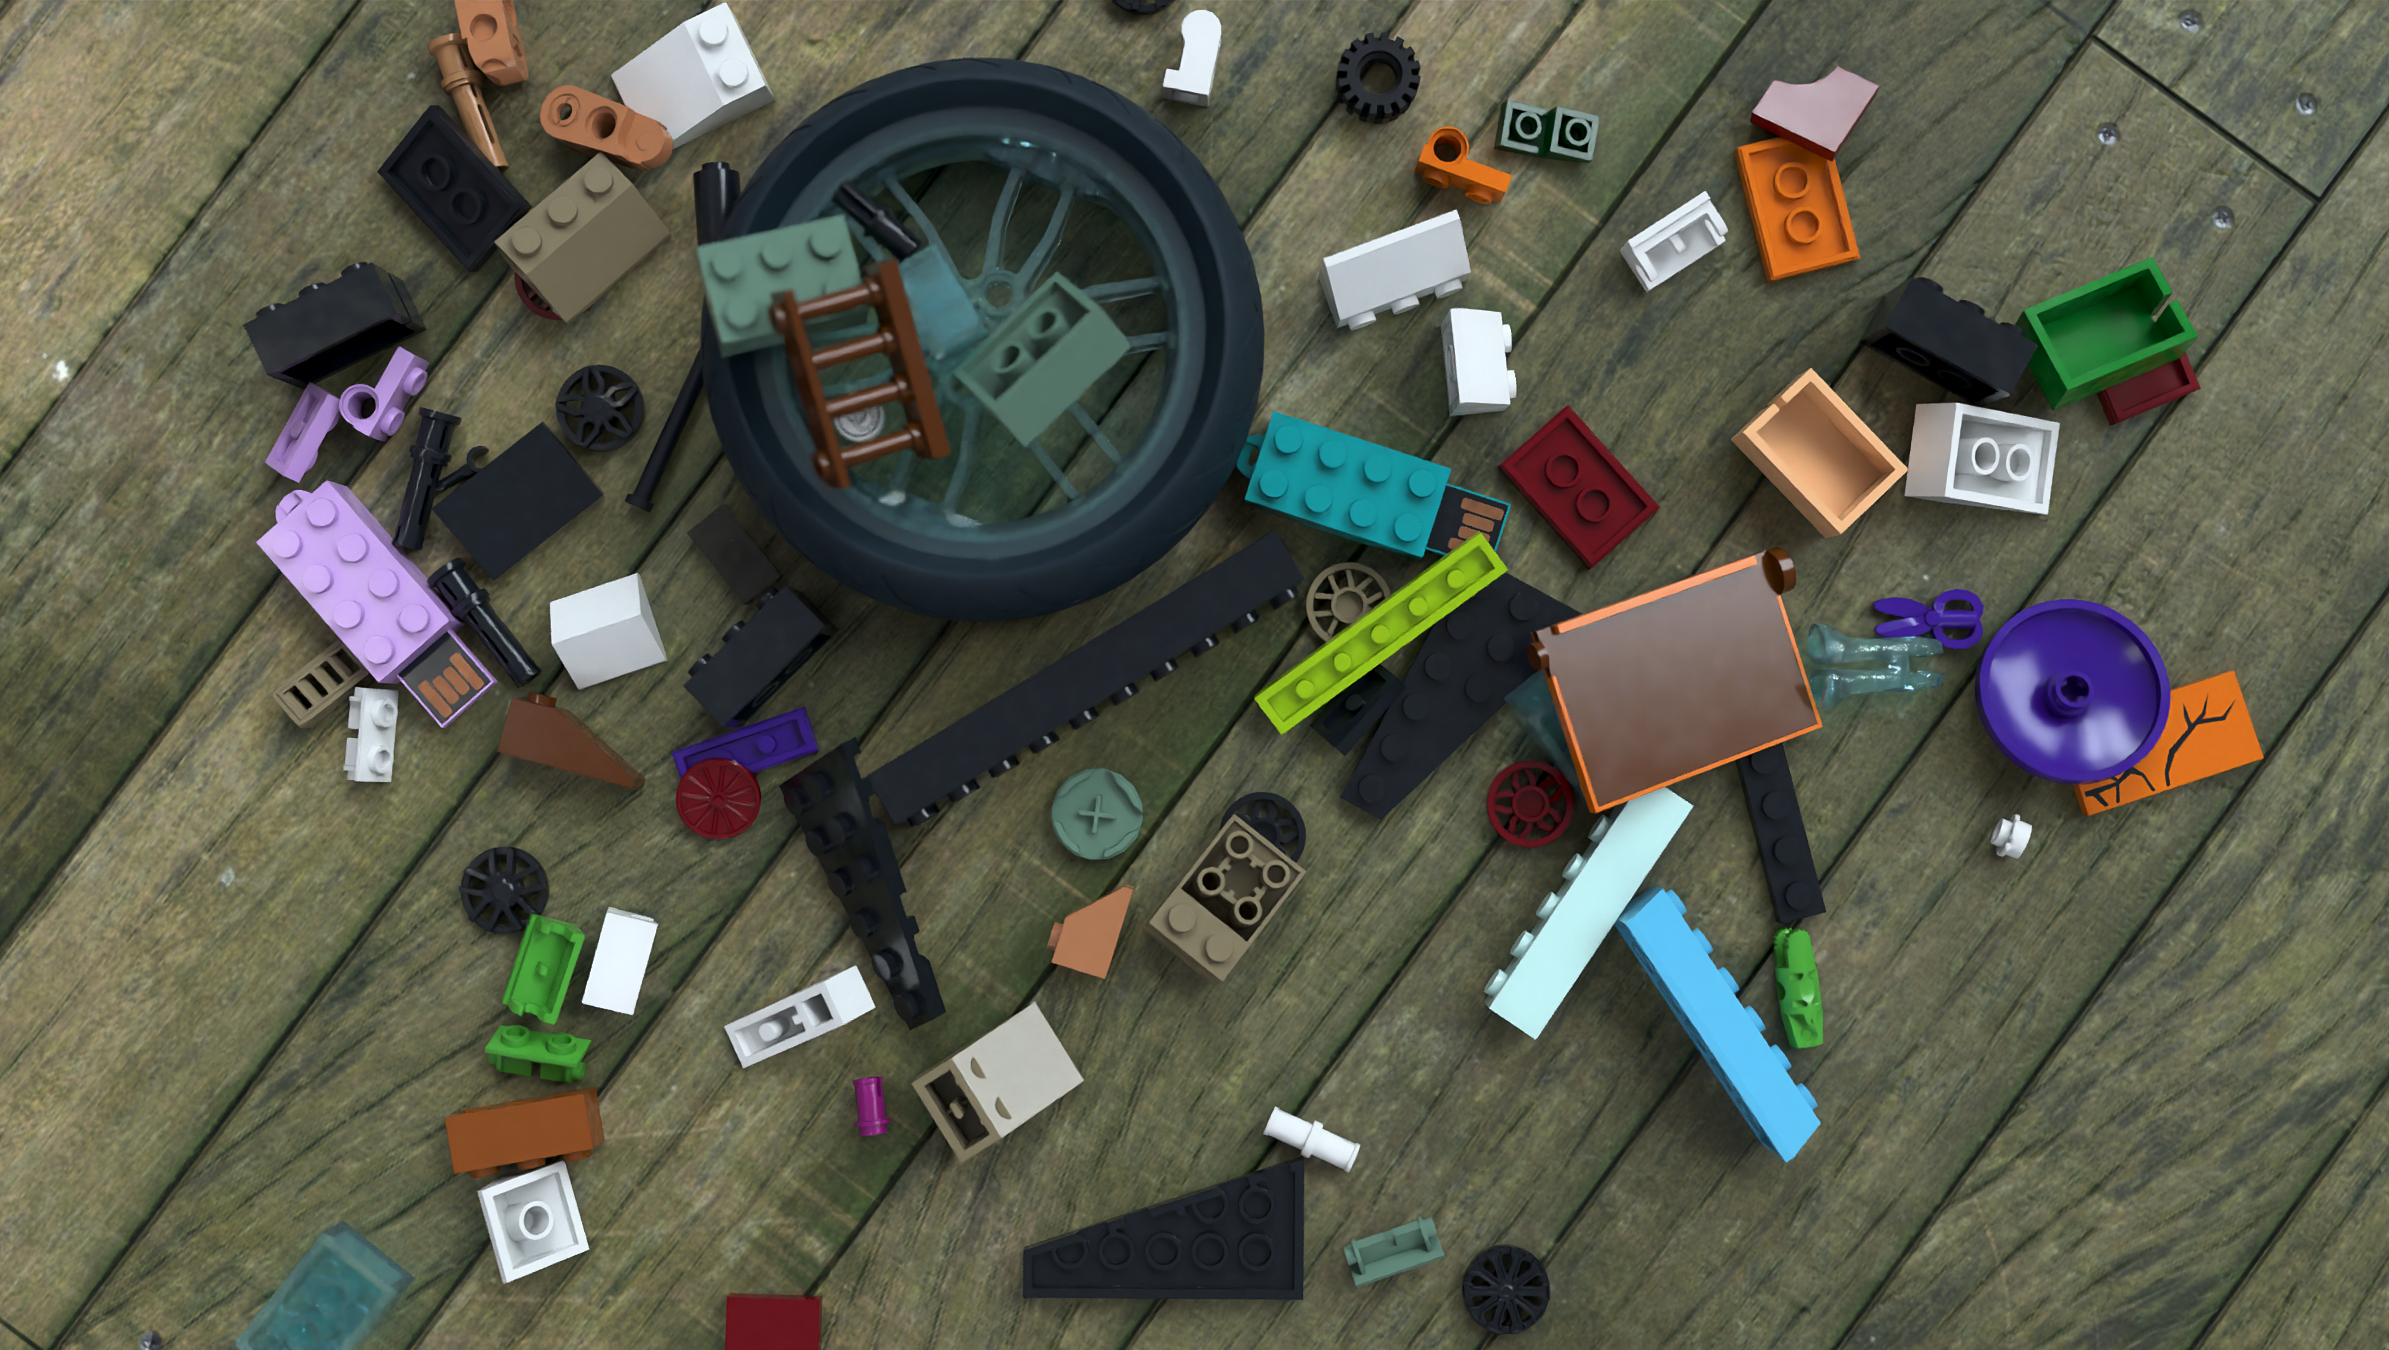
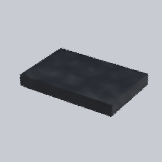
(453, 188)
(518, 500)

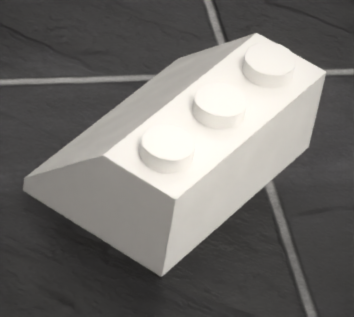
(1395, 271)

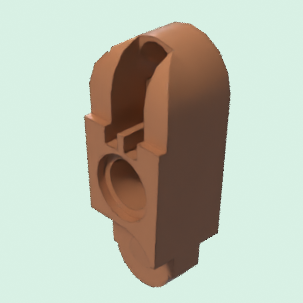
(493, 39)
(605, 127)

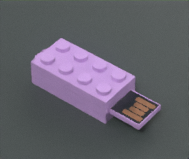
(375, 598)

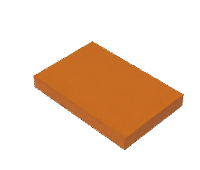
(1795, 208)

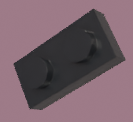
(1358, 708)

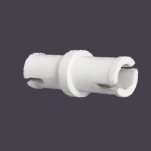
(1312, 1139)

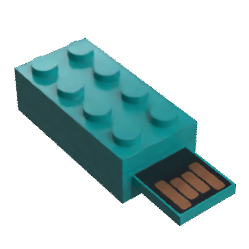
(1363, 491)

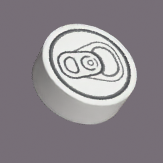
(862, 425)

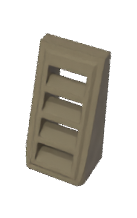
(287, 692)

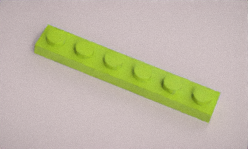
(1380, 632)

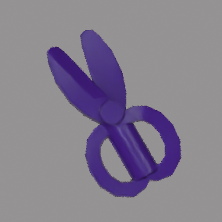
(1920, 618)

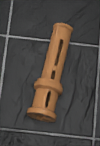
(464, 86)

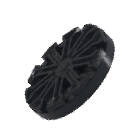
(1506, 1289)

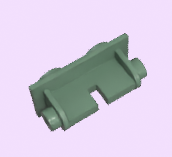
(1393, 1251)

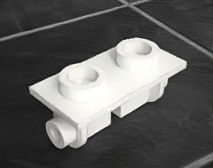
(372, 753)

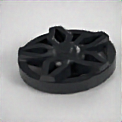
(600, 408)
(1266, 825)

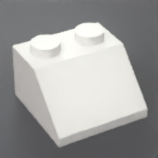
(1476, 361)

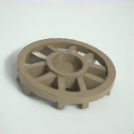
(1346, 603)

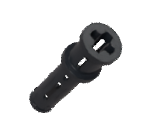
(429, 457)
(473, 606)

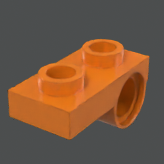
(1479, 181)

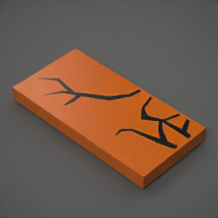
(2202, 737)

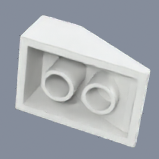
(695, 77)
(1981, 458)

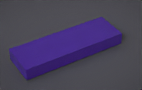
(756, 745)

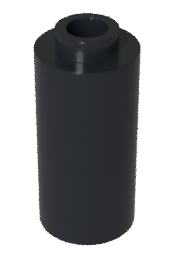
(714, 195)

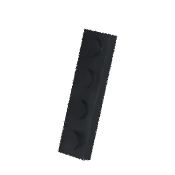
(1780, 834)

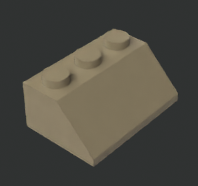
(583, 238)

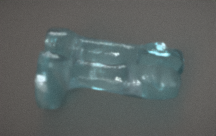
(1830, 646)

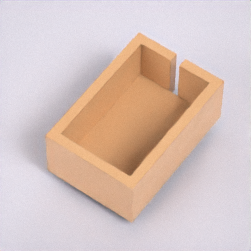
(1819, 454)

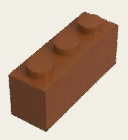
(525, 1132)

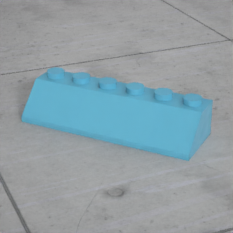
(1718, 1022)

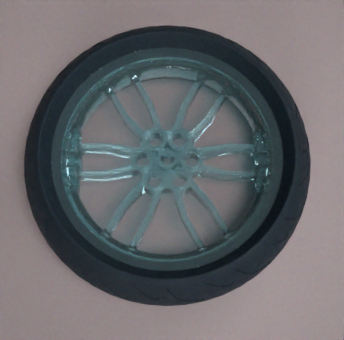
(1071, 141)

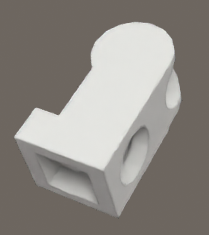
(1199, 59)

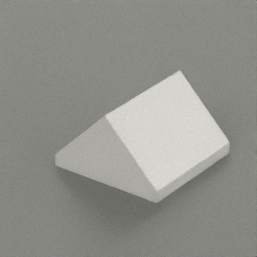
(606, 632)
(532, 1220)

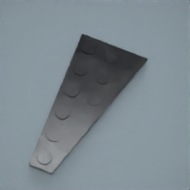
(1452, 689)
(864, 874)
(1205, 1244)

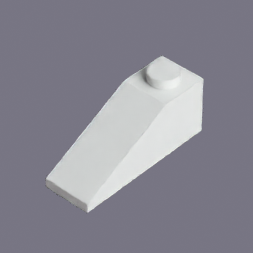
(800, 1017)

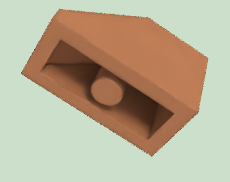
(1091, 933)

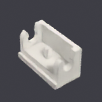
(1675, 241)
(620, 961)

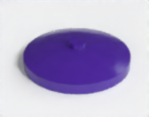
(2072, 691)

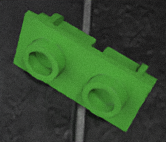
(517, 1048)

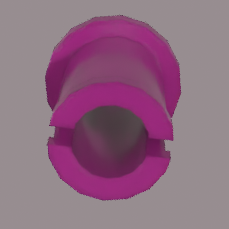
(870, 1106)

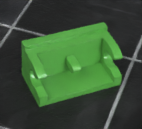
(543, 968)

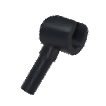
(465, 471)

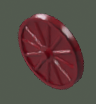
(718, 798)

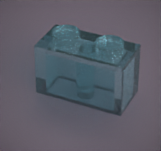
(939, 306)

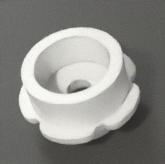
(2011, 836)

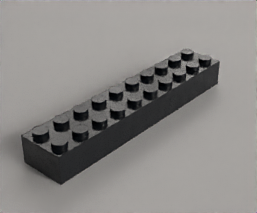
(1085, 680)

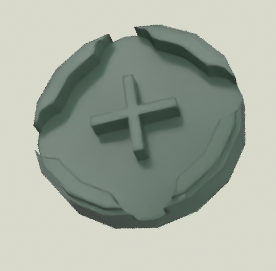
(1097, 814)

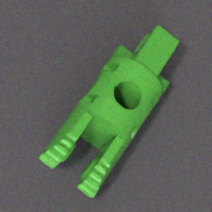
(1798, 987)

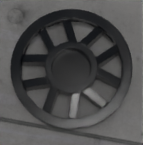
(503, 889)

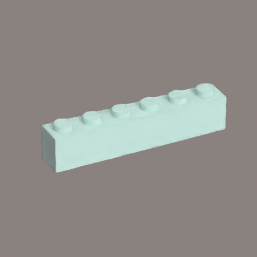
(1584, 908)

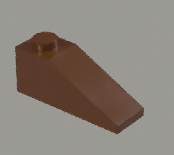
(559, 739)

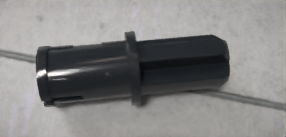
(877, 221)

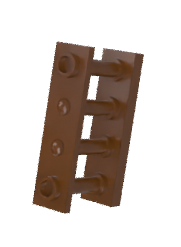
(907, 386)

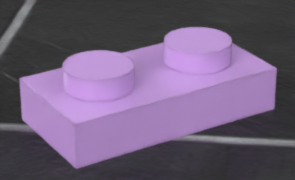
(303, 433)

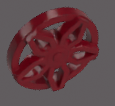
(1530, 803)

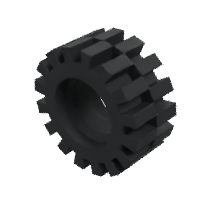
(1387, 52)

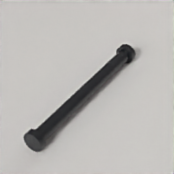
(668, 438)

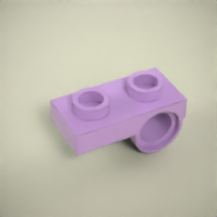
(400, 380)

